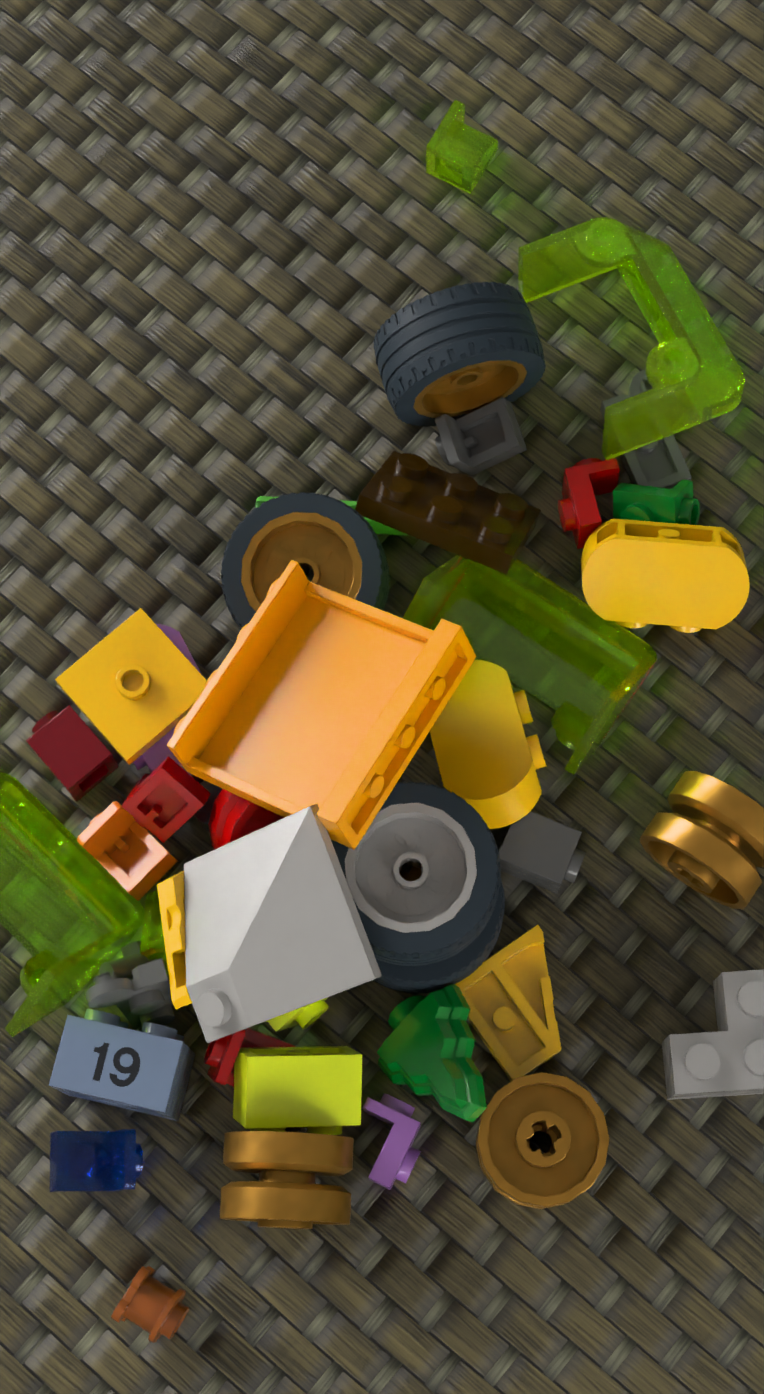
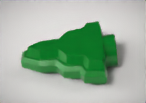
(434, 1052)

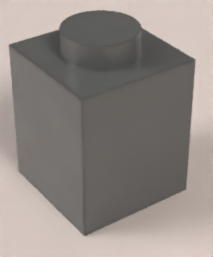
(541, 852)

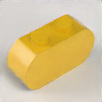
(664, 574)
(485, 746)

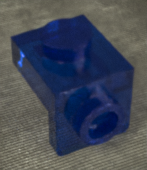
(94, 1161)

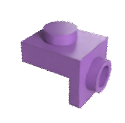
(397, 1155)

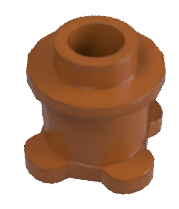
(152, 1305)

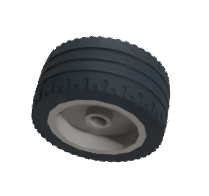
(458, 882)

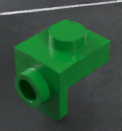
(656, 503)

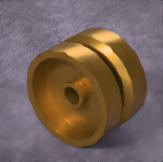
(710, 839)
(576, 1133)
(287, 1175)

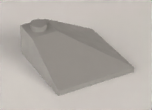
(270, 926)

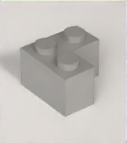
(724, 1060)

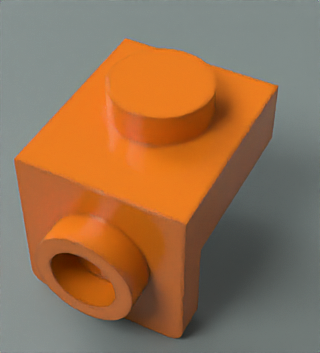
(126, 850)

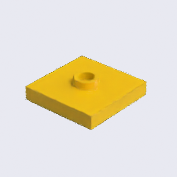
(133, 685)

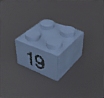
(123, 1066)

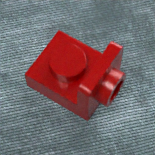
(165, 799)

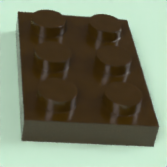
(448, 511)

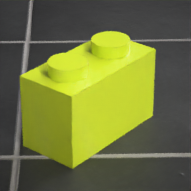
(298, 1088)

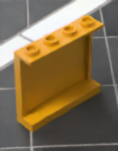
(321, 705)

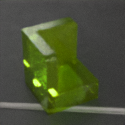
(459, 151)

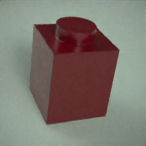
(71, 751)

